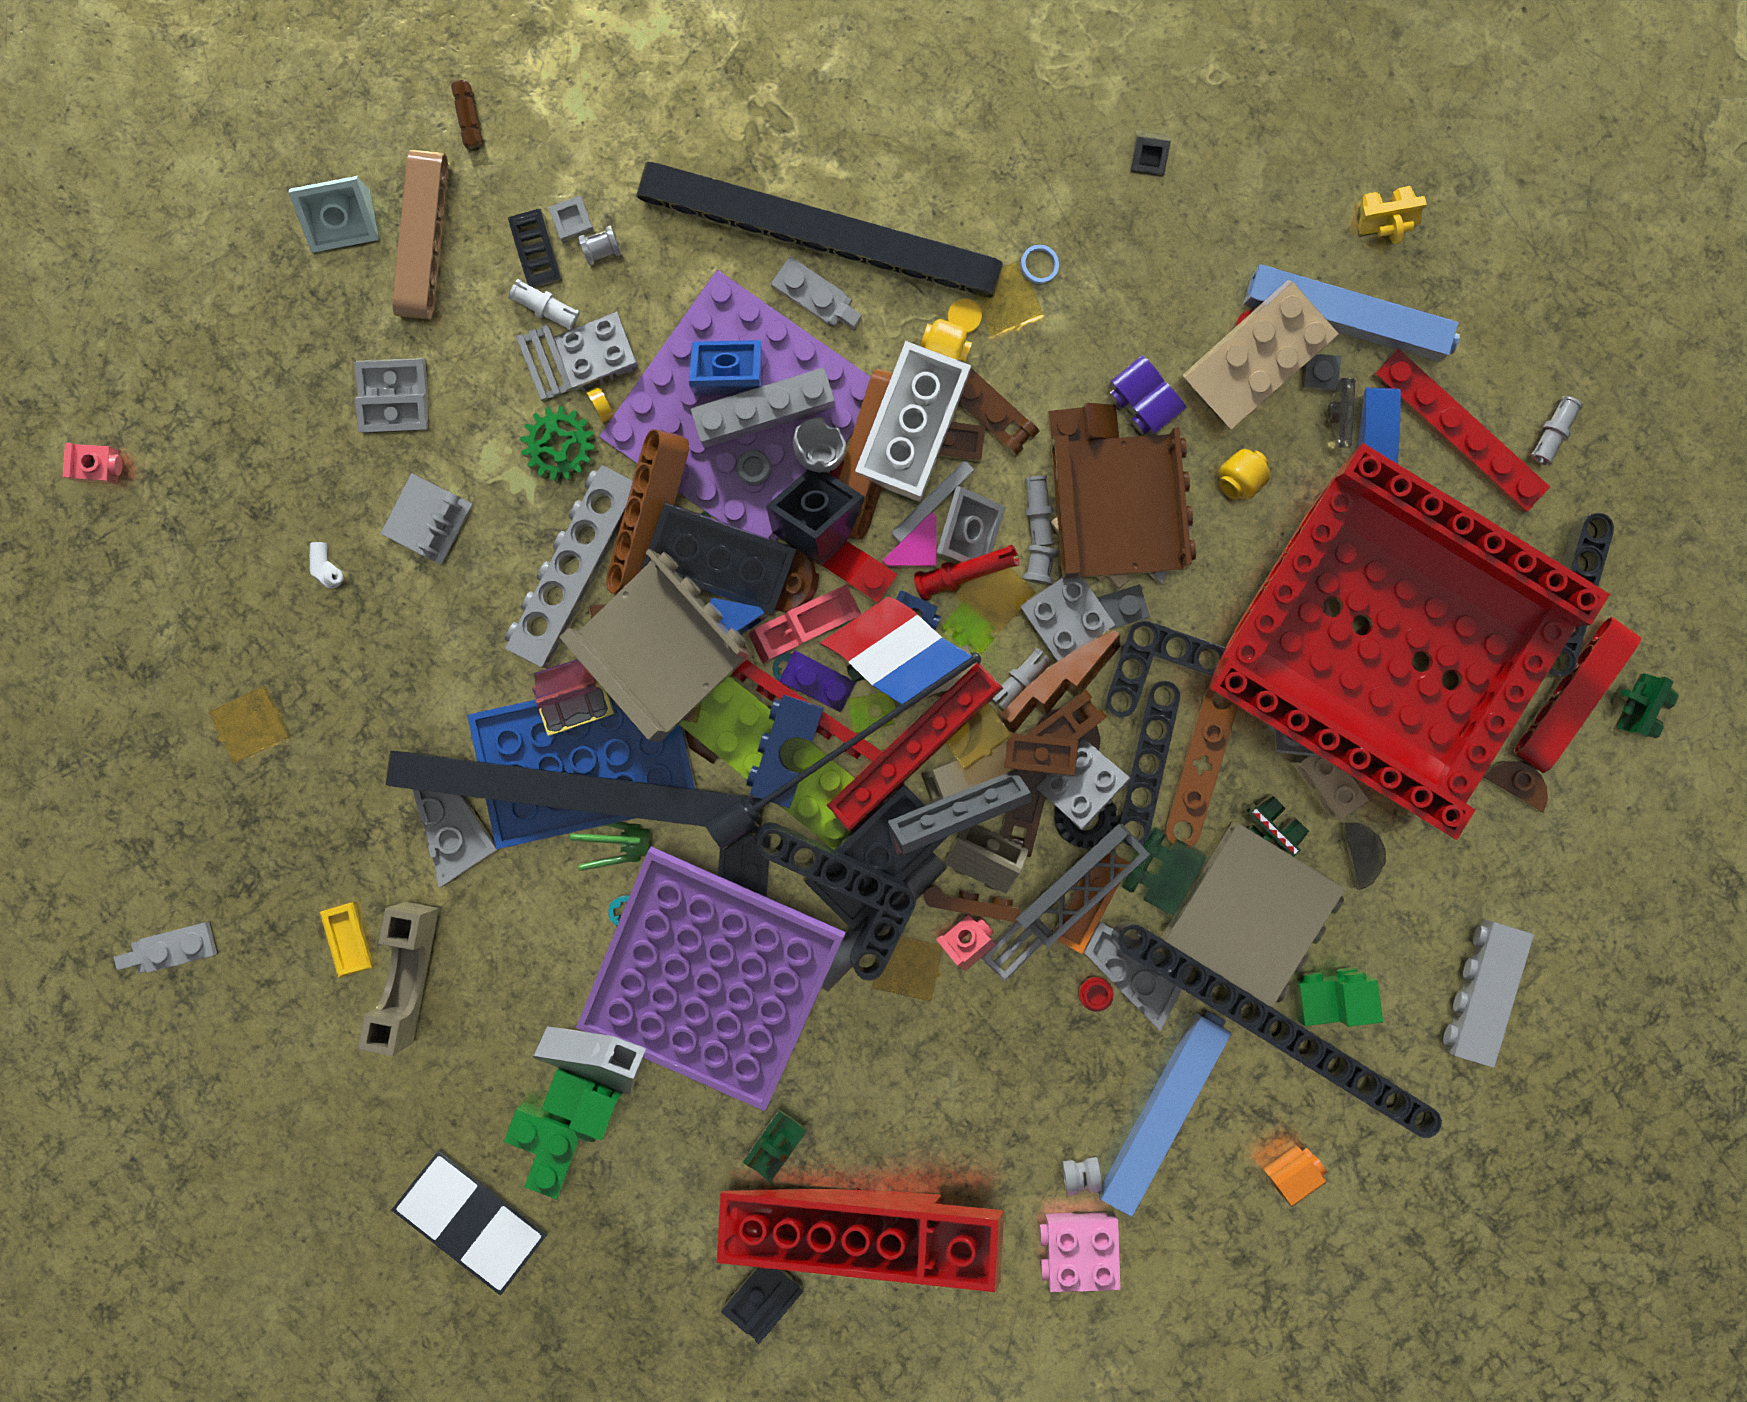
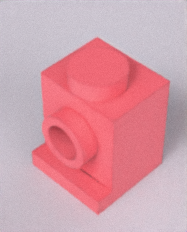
(78, 462)
(967, 954)

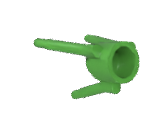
(633, 842)

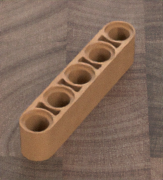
(420, 234)

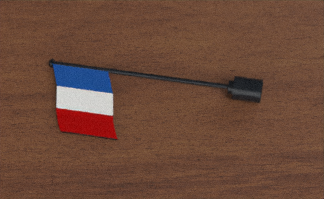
(897, 657)

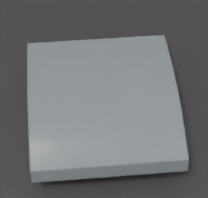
(391, 395)

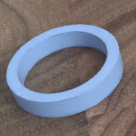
(1051, 253)

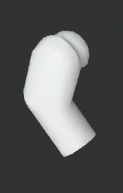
(322, 569)

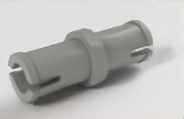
(1556, 430)
(1039, 510)
(1021, 678)

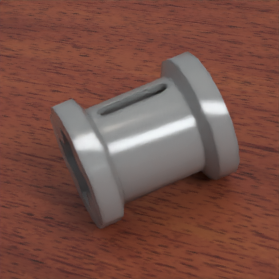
(600, 245)
(1040, 564)

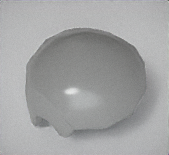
(818, 445)

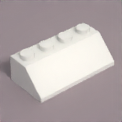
(913, 420)

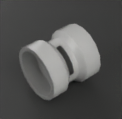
(1074, 1177)

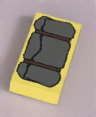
(577, 711)

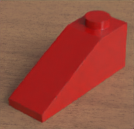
(860, 572)

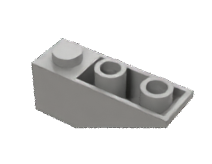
(593, 1056)

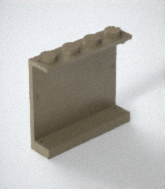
(658, 648)
(1254, 914)

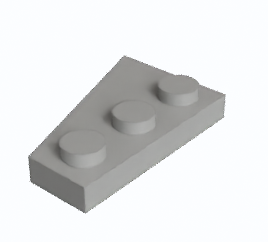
(453, 833)
(1142, 986)

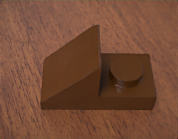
(1084, 423)

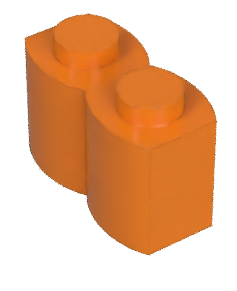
(1296, 1174)

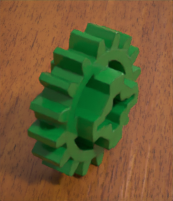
(572, 440)

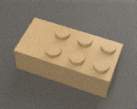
(1260, 354)

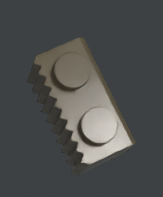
(987, 857)

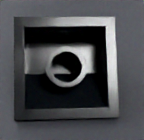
(815, 514)

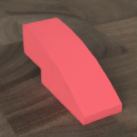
(804, 624)

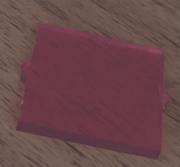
(562, 683)

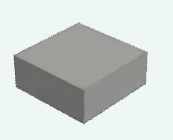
(571, 218)

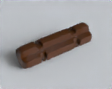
(466, 114)

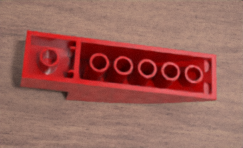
(863, 1236)

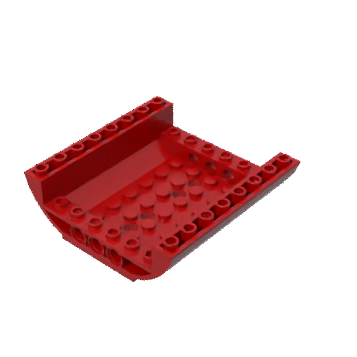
(1430, 584)

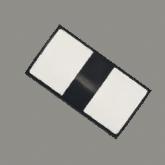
(469, 1222)

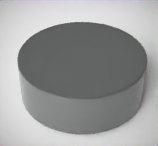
(753, 467)

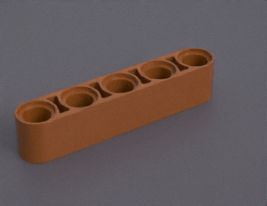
(654, 482)
(871, 491)

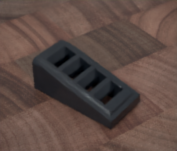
(527, 220)

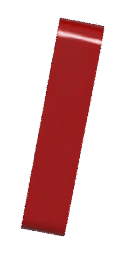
(1577, 695)

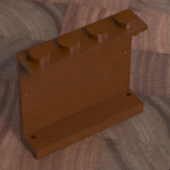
(1122, 505)

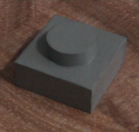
(1321, 373)

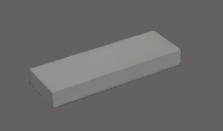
(932, 501)

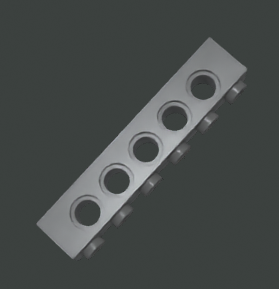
(591, 556)

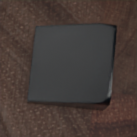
(1150, 152)

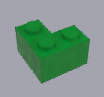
(1343, 998)
(583, 1102)
(550, 1141)

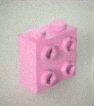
(1081, 1251)

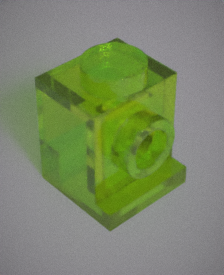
(969, 628)
(859, 710)

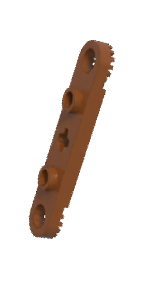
(1195, 790)

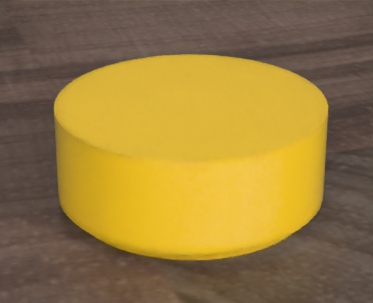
(965, 313)
(600, 404)

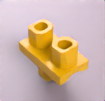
(1391, 217)

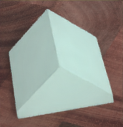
(335, 213)

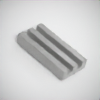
(534, 336)
(995, 965)

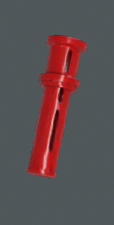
(951, 576)

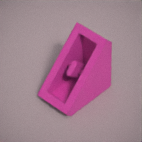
(917, 549)

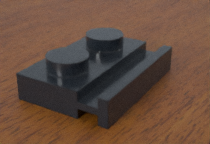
(745, 865)
(762, 1301)

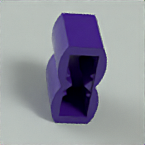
(1146, 397)

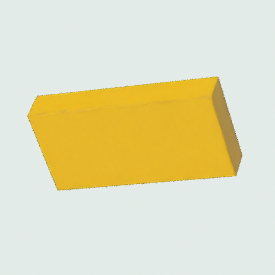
(347, 939)

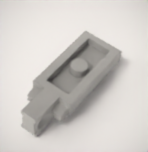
(815, 294)
(169, 949)

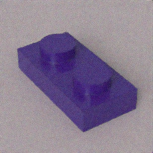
(817, 681)

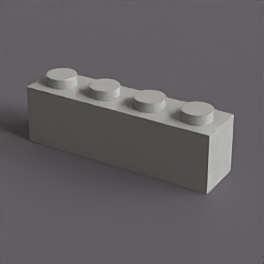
(763, 408)
(1487, 992)

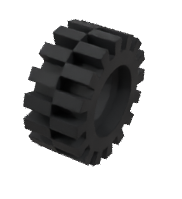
(1086, 838)

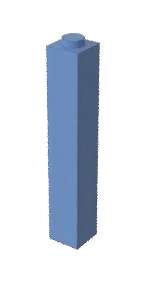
(1364, 315)
(1164, 1112)

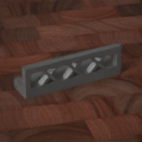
(958, 812)
(1074, 876)

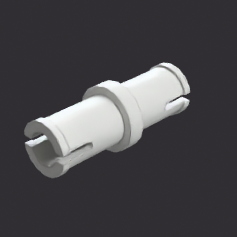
(543, 304)

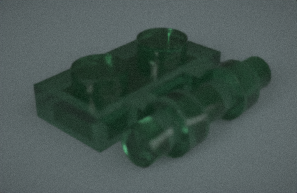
(1174, 875)

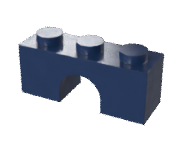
(791, 719)

